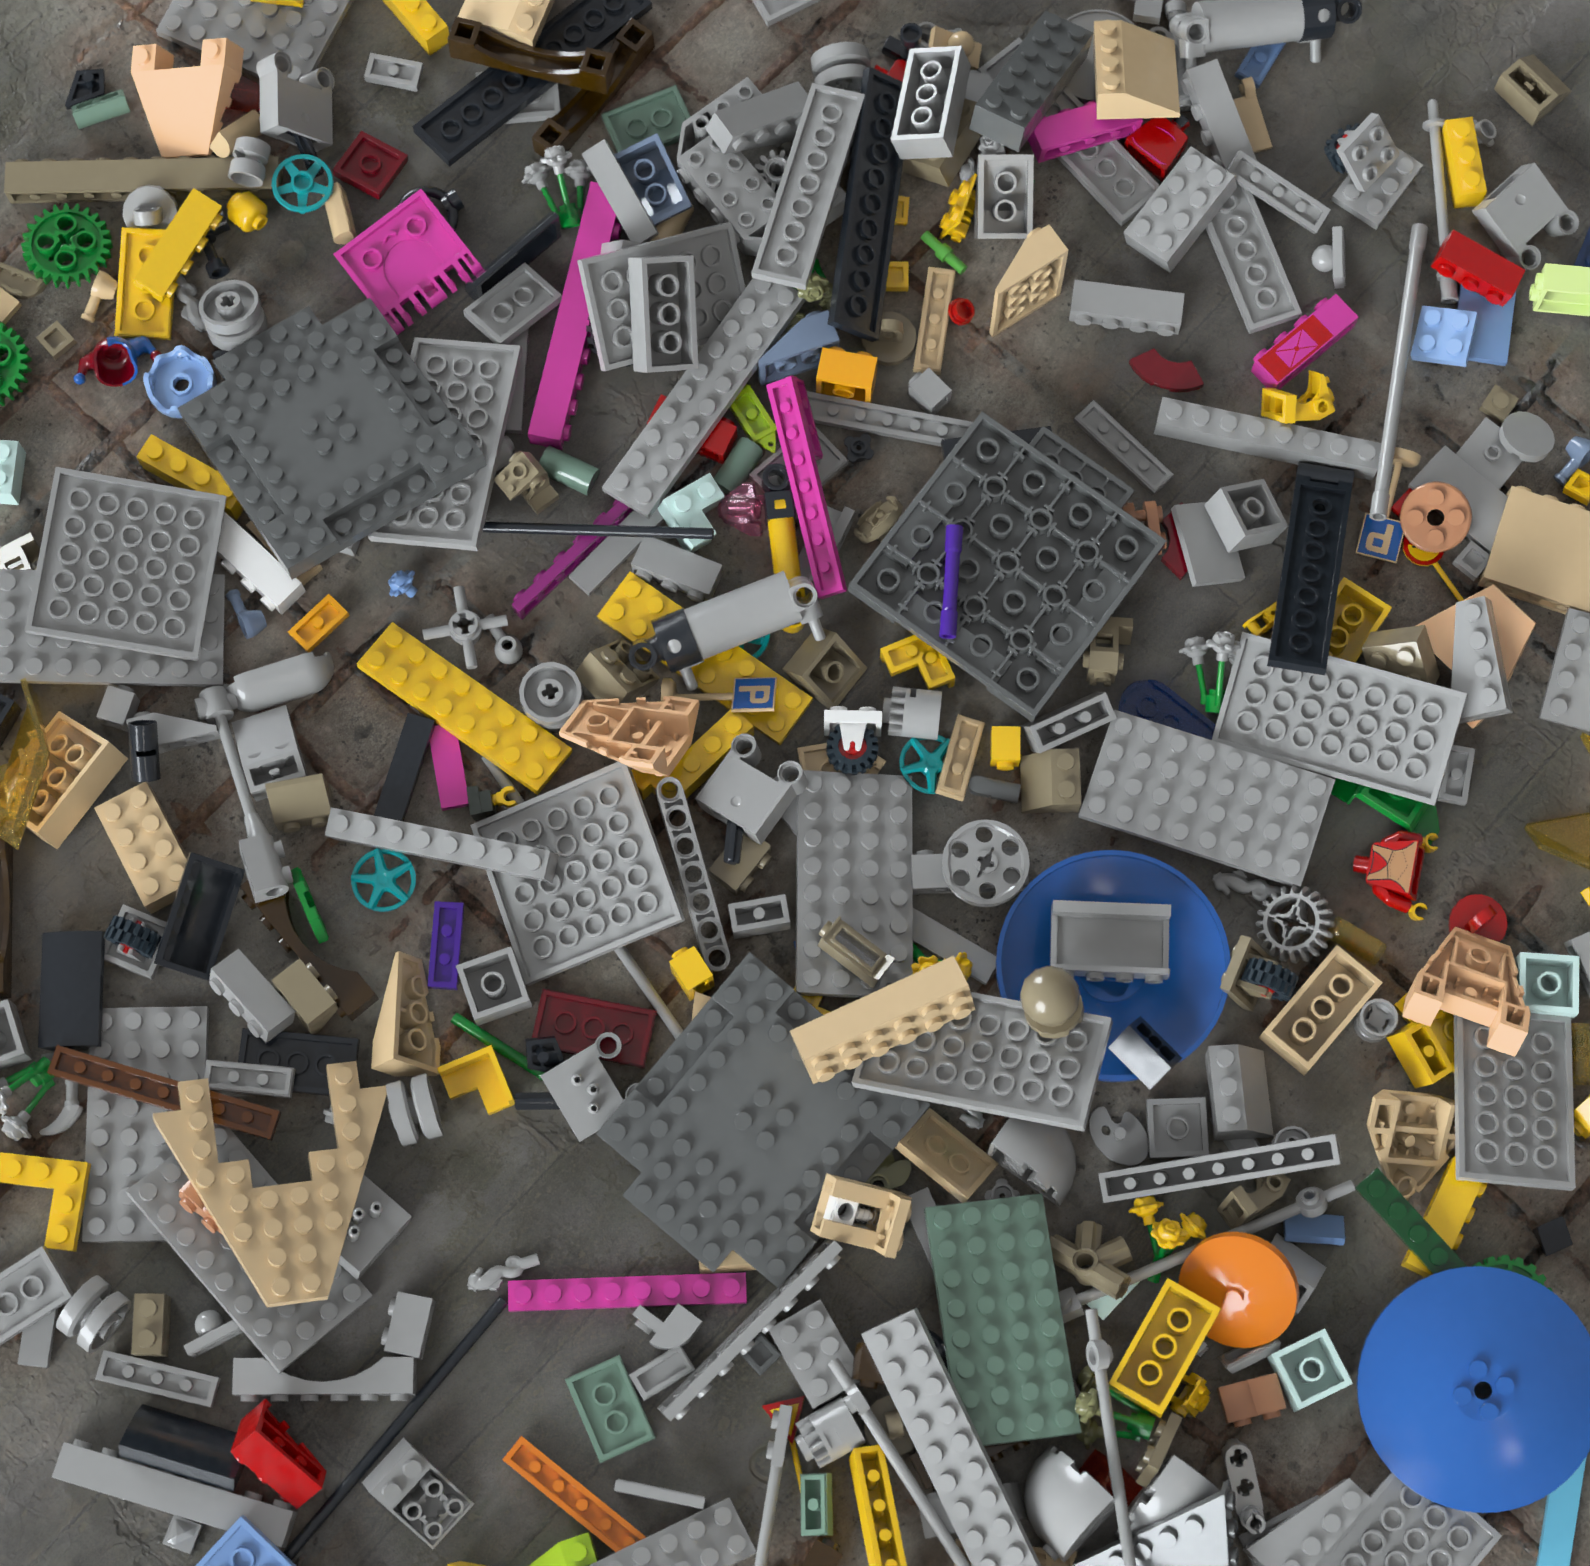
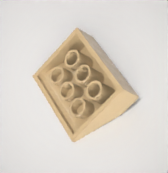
(512, 19)
(1134, 72)
(1030, 280)
(73, 779)

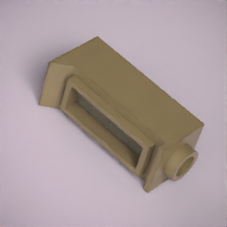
(854, 951)

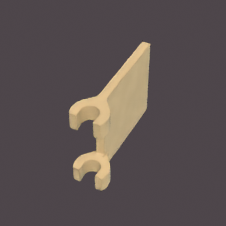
(1252, 116)

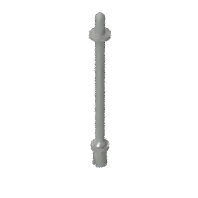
(1434, 124)

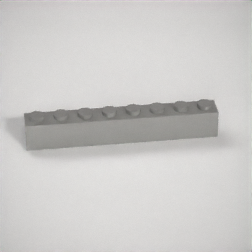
(1266, 437)
(441, 845)
(1220, 1168)
(171, 1493)

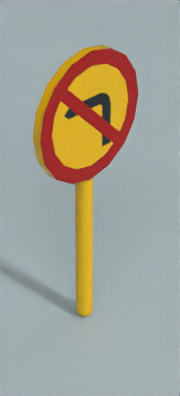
(1425, 558)

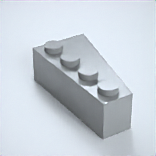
(759, 120)
(1479, 661)
(1311, 1530)

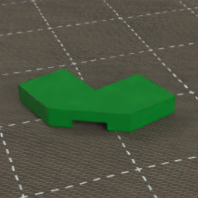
(309, 906)

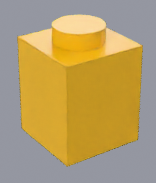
(1005, 747)

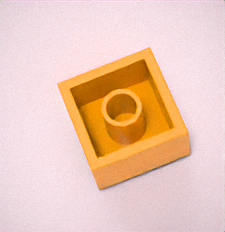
(846, 374)

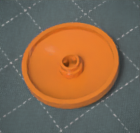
(1248, 1283)

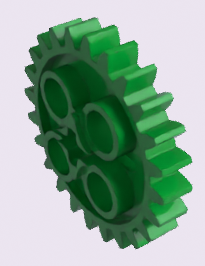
(66, 245)
(14, 366)

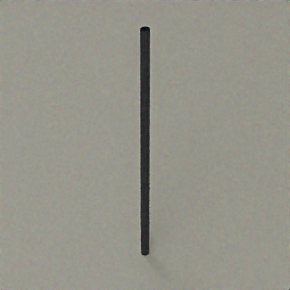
(598, 530)
(395, 1428)

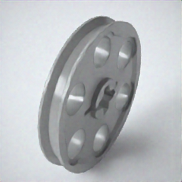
(980, 850)

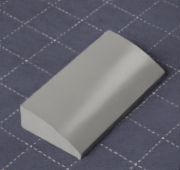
(1484, 498)

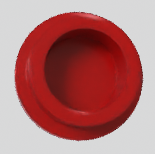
(961, 311)

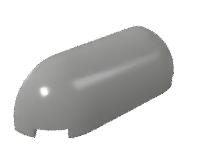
(281, 681)

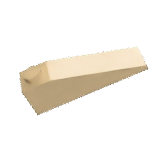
(404, 1030)

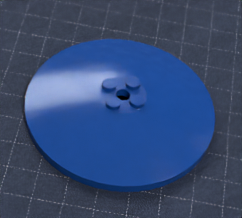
(1180, 1007)
(1422, 1377)

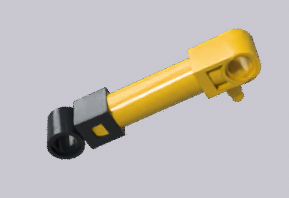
(781, 526)

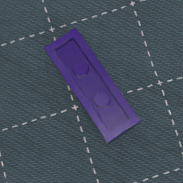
(446, 945)

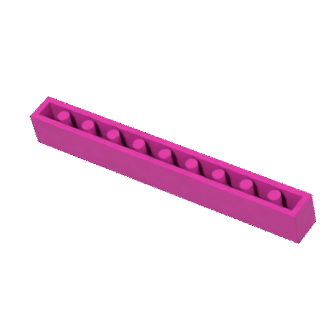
(569, 341)

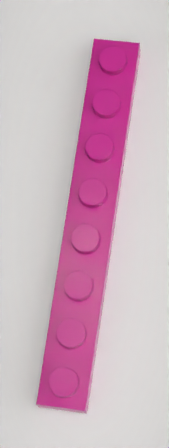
(806, 488)
(626, 1292)

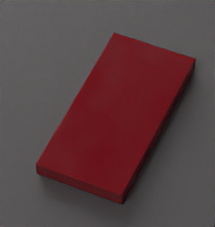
(580, 1020)

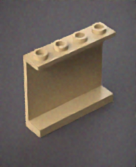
(1541, 552)

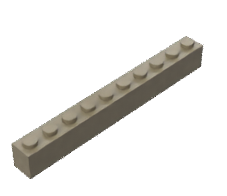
(115, 179)

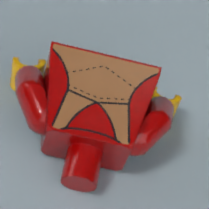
(1396, 869)

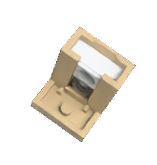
(884, 1220)

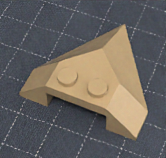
(1411, 1136)

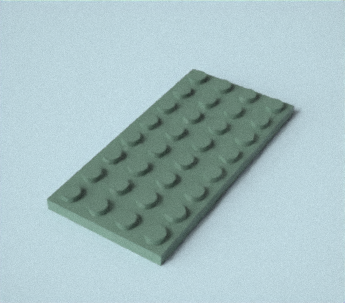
(1003, 1318)

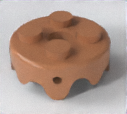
(1444, 498)

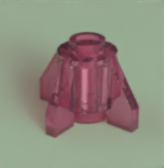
(742, 509)

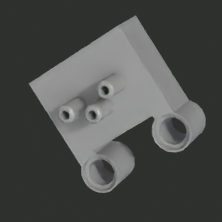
(1520, 211)
(372, 1228)

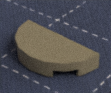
(20, 283)

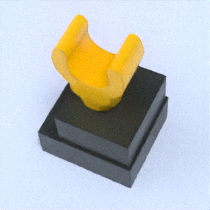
(483, 803)

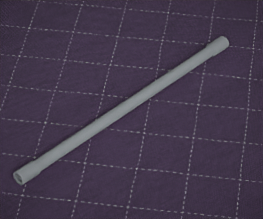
(1381, 495)

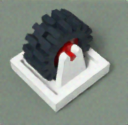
(852, 738)

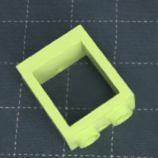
(1562, 290)

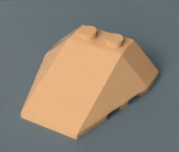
(638, 733)

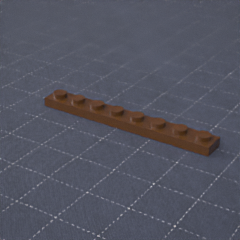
(159, 1091)

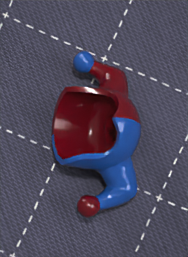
(115, 360)

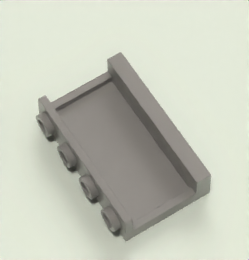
(1111, 940)

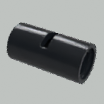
(144, 751)

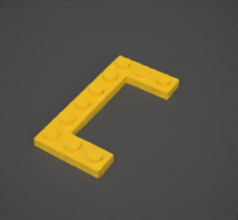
(69, 1184)

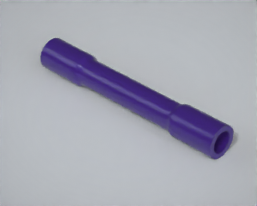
(949, 612)

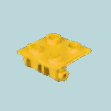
(961, 210)

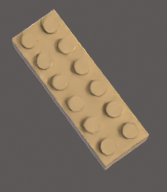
(883, 1020)

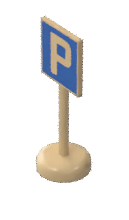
(1384, 538)
(748, 694)

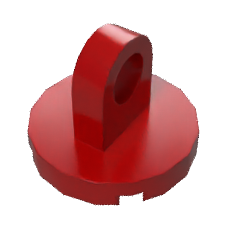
(1480, 916)

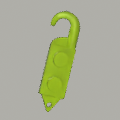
(754, 419)

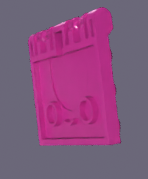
(405, 257)

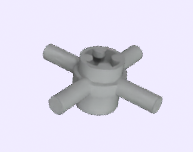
(464, 616)

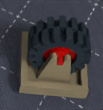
(1256, 975)

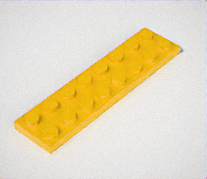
(630, 614)
(464, 708)

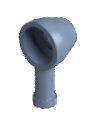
(1579, 452)
(250, 621)

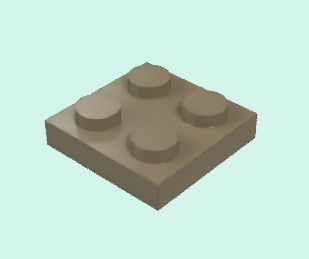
(1157, 1448)

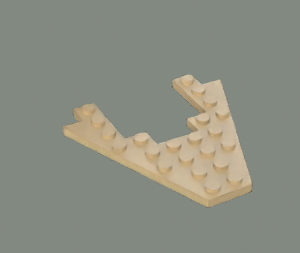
(284, 1232)

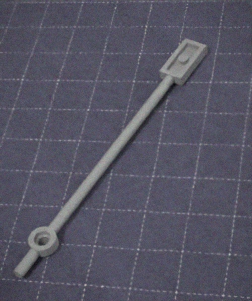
(1309, 1202)
(1099, 1357)
(856, 1402)
(775, 1452)

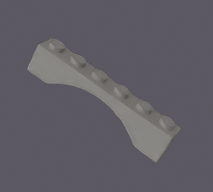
(387, 1377)

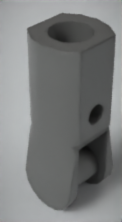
(995, 789)

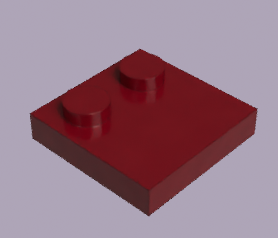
(370, 165)

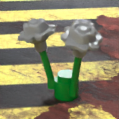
(537, 173)
(1226, 647)
(15, 1126)

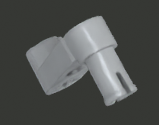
(1246, 1503)

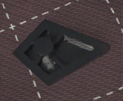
(86, 86)
(543, 1053)

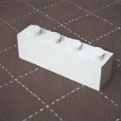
(257, 567)

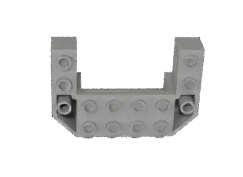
(729, 182)

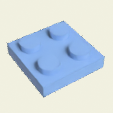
(1444, 336)

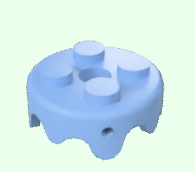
(171, 368)

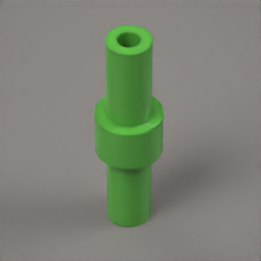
(944, 252)

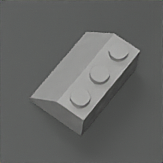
(1238, 1092)

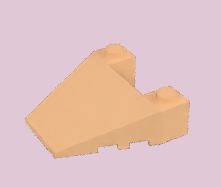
(187, 101)
(1512, 627)
(1476, 982)

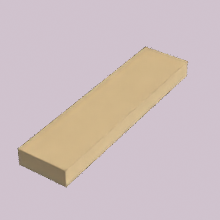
(934, 320)

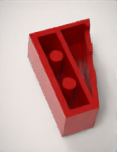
(276, 1457)

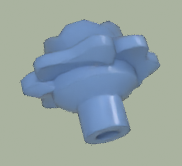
(401, 583)

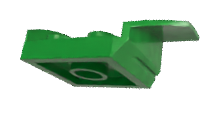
(1406, 812)

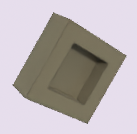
(56, 340)
(1499, 404)

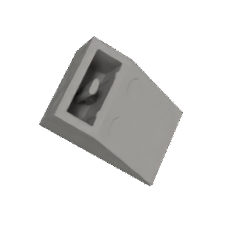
(268, 749)
(417, 1493)

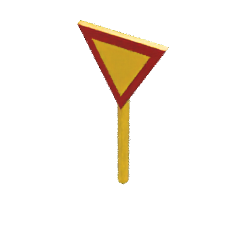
(797, 1404)

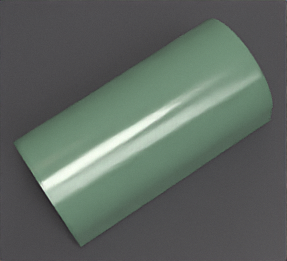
(100, 109)
(738, 465)
(569, 470)
(816, 1504)

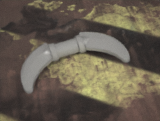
(71, 1109)

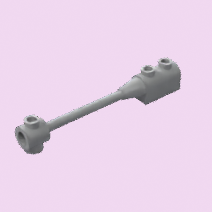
(258, 851)

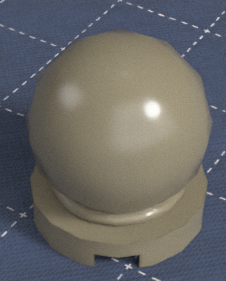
(1051, 1002)

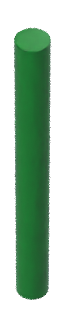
(499, 1046)

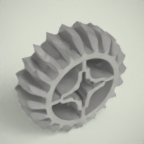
(1296, 913)

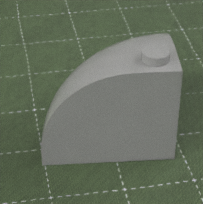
(1037, 1156)
(1169, 1491)
(1063, 1503)

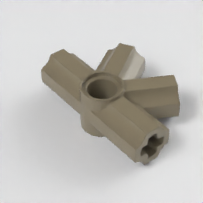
(1090, 1251)

